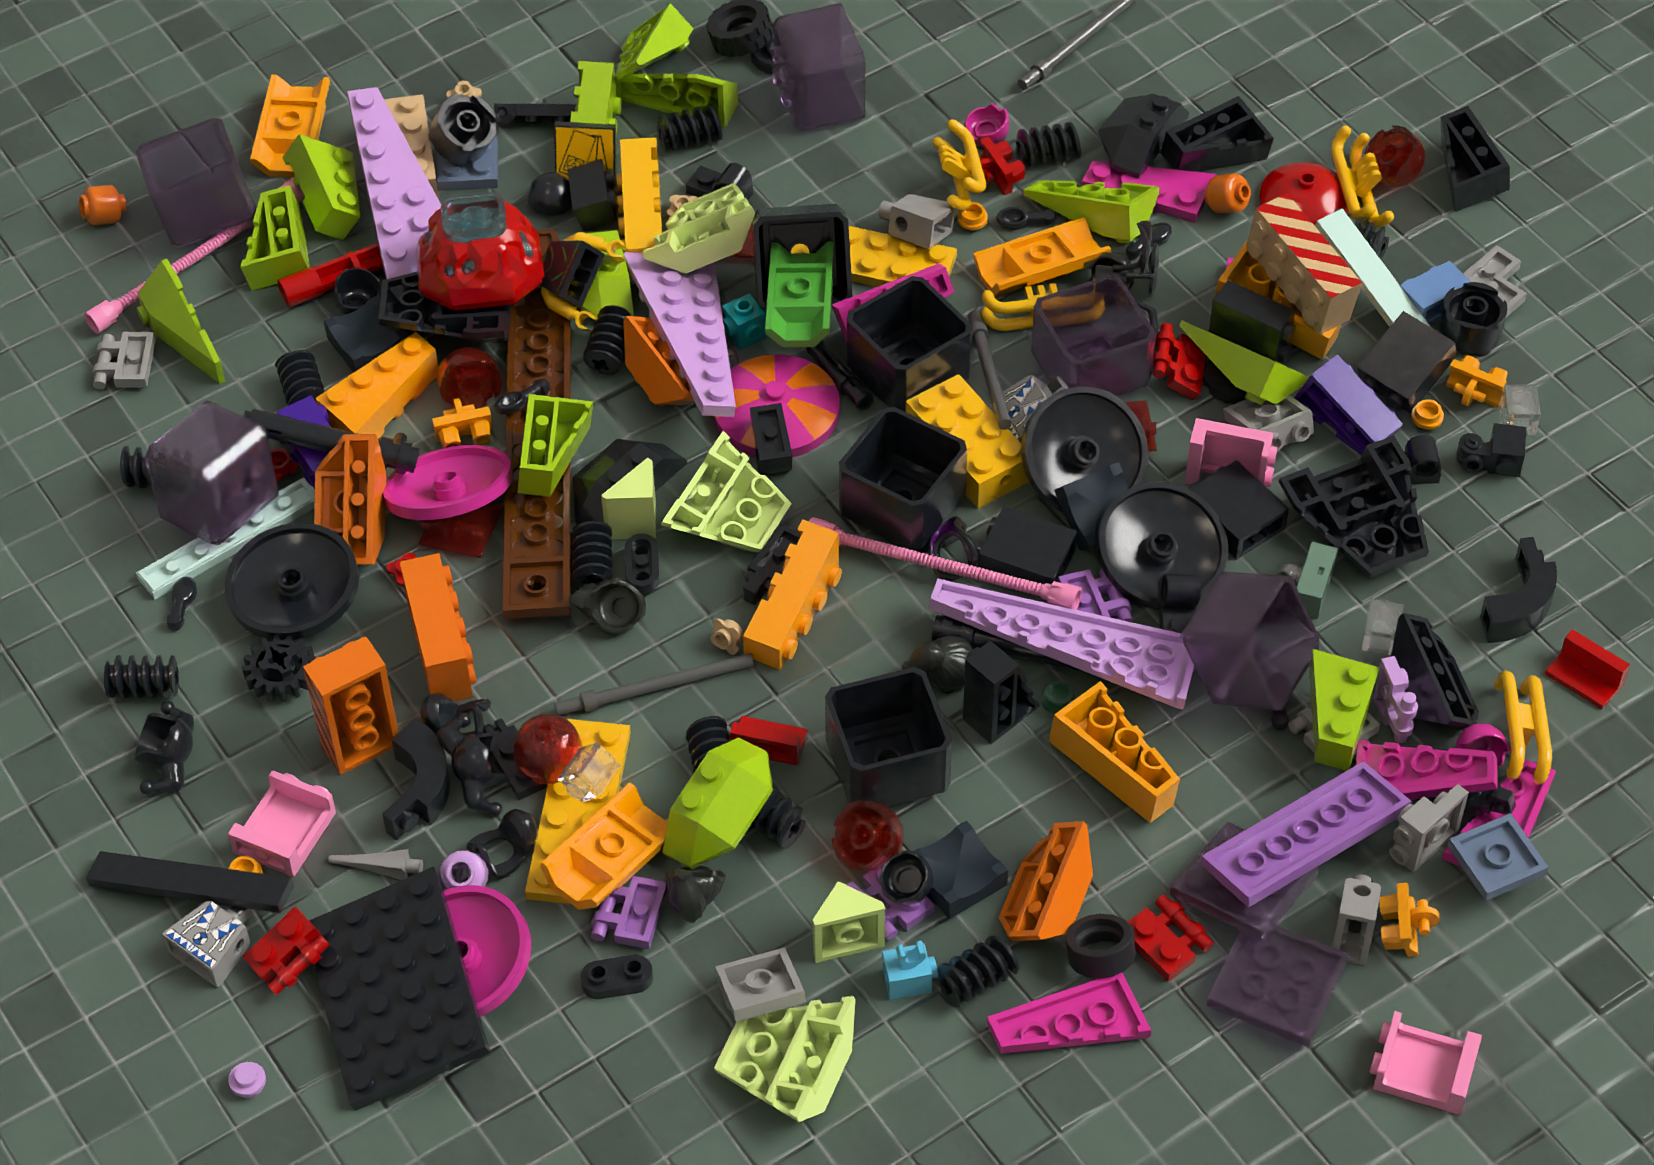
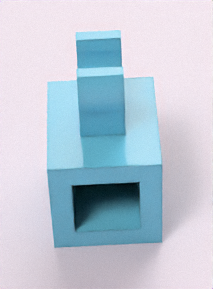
(908, 971)

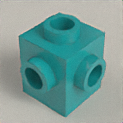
(744, 321)

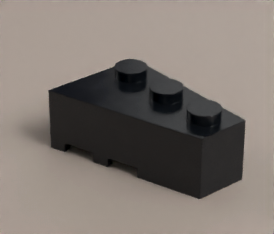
(1217, 139)
(1472, 160)

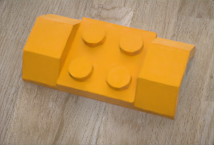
(284, 116)
(1037, 257)
(605, 850)

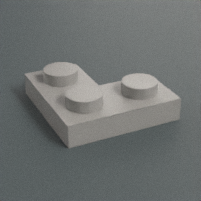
(1494, 271)

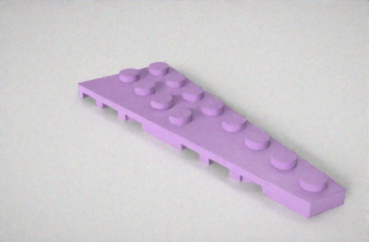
(394, 182)
(691, 322)
(1113, 649)

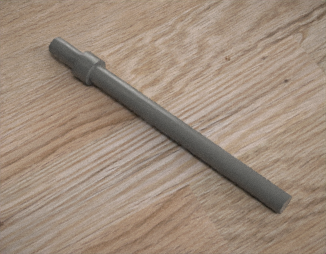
(1043, 67)
(979, 337)
(591, 700)

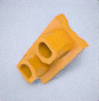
(1475, 383)
(463, 422)
(1404, 934)

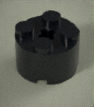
(463, 129)
(1473, 318)

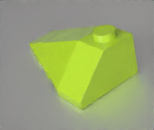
(653, 41)
(680, 92)
(1107, 210)
(176, 321)
(1247, 370)

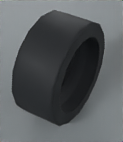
(1102, 962)

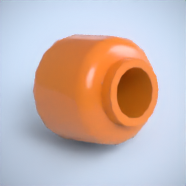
(1227, 193)
(101, 205)

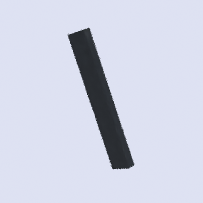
(190, 881)

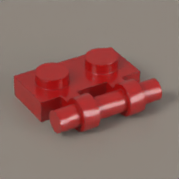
(1186, 365)
(1160, 945)
(281, 946)

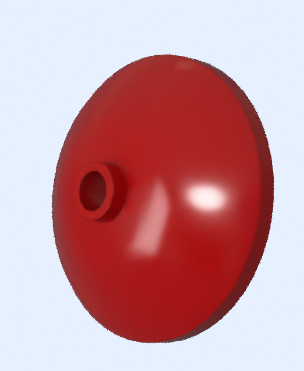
(1309, 185)

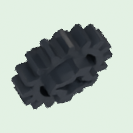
(277, 667)

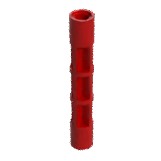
(320, 279)

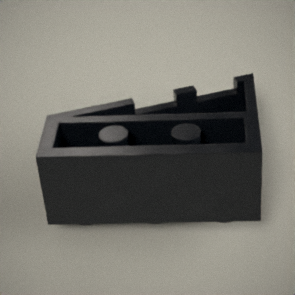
(995, 692)

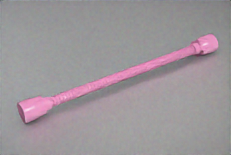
(106, 313)
(1056, 593)

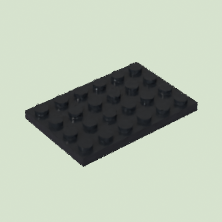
(397, 989)

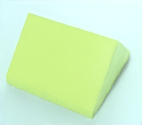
(631, 503)
(847, 924)

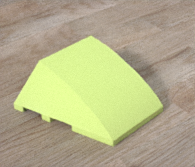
(703, 231)
(729, 501)
(791, 1055)

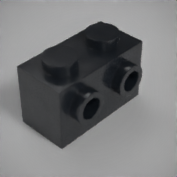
(593, 194)

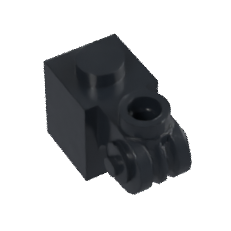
(1500, 455)

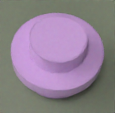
(247, 1079)

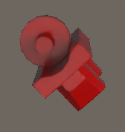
(997, 169)

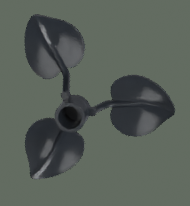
(1146, 257)

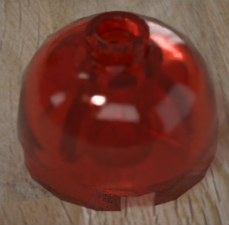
(1398, 156)
(469, 376)
(545, 747)
(867, 835)

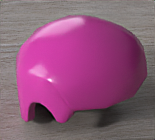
(988, 122)
(1484, 738)

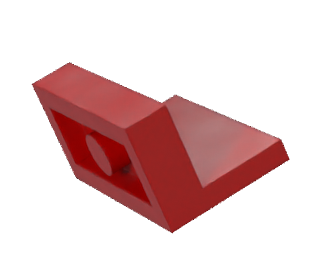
(1588, 669)
(780, 741)

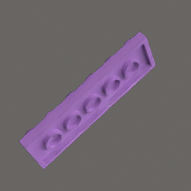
(1305, 834)

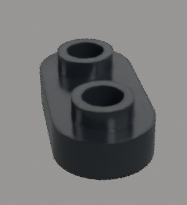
(642, 566)
(616, 978)

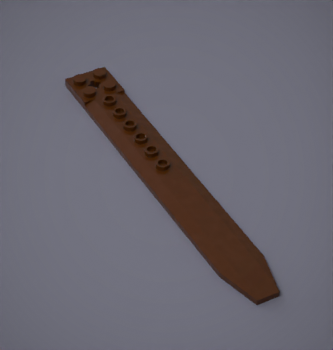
(536, 525)

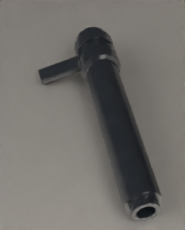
(395, 453)
(948, 626)

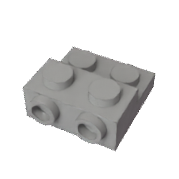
(1287, 420)
(1427, 827)
(759, 984)

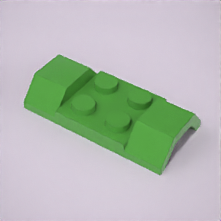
(799, 296)

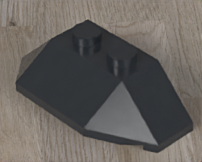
(1137, 131)
(612, 466)
(1432, 674)

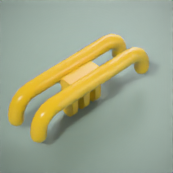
(961, 166)
(1358, 179)
(1012, 307)
(1524, 722)

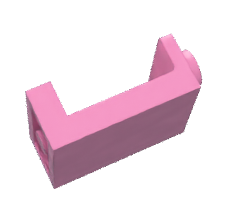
(1221, 444)
(284, 824)
(1424, 1065)

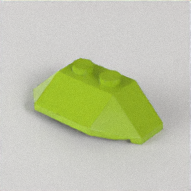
(611, 282)
(718, 803)

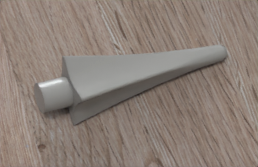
(392, 863)

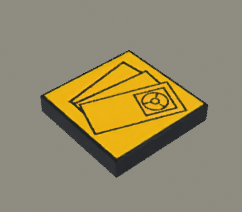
(583, 144)

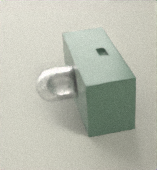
(1314, 577)

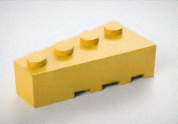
(640, 194)

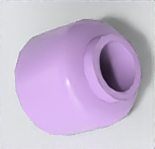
(460, 862)

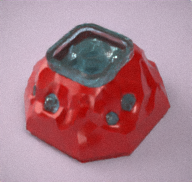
(478, 253)

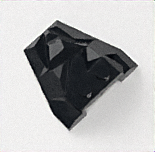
(407, 309)
(1364, 507)

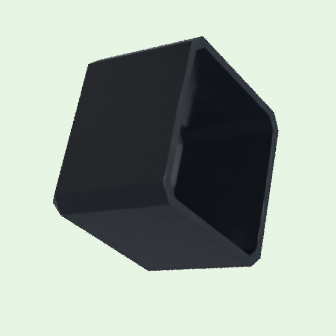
(802, 225)
(907, 341)
(902, 478)
(893, 719)

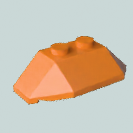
(652, 365)
(351, 494)
(1049, 885)

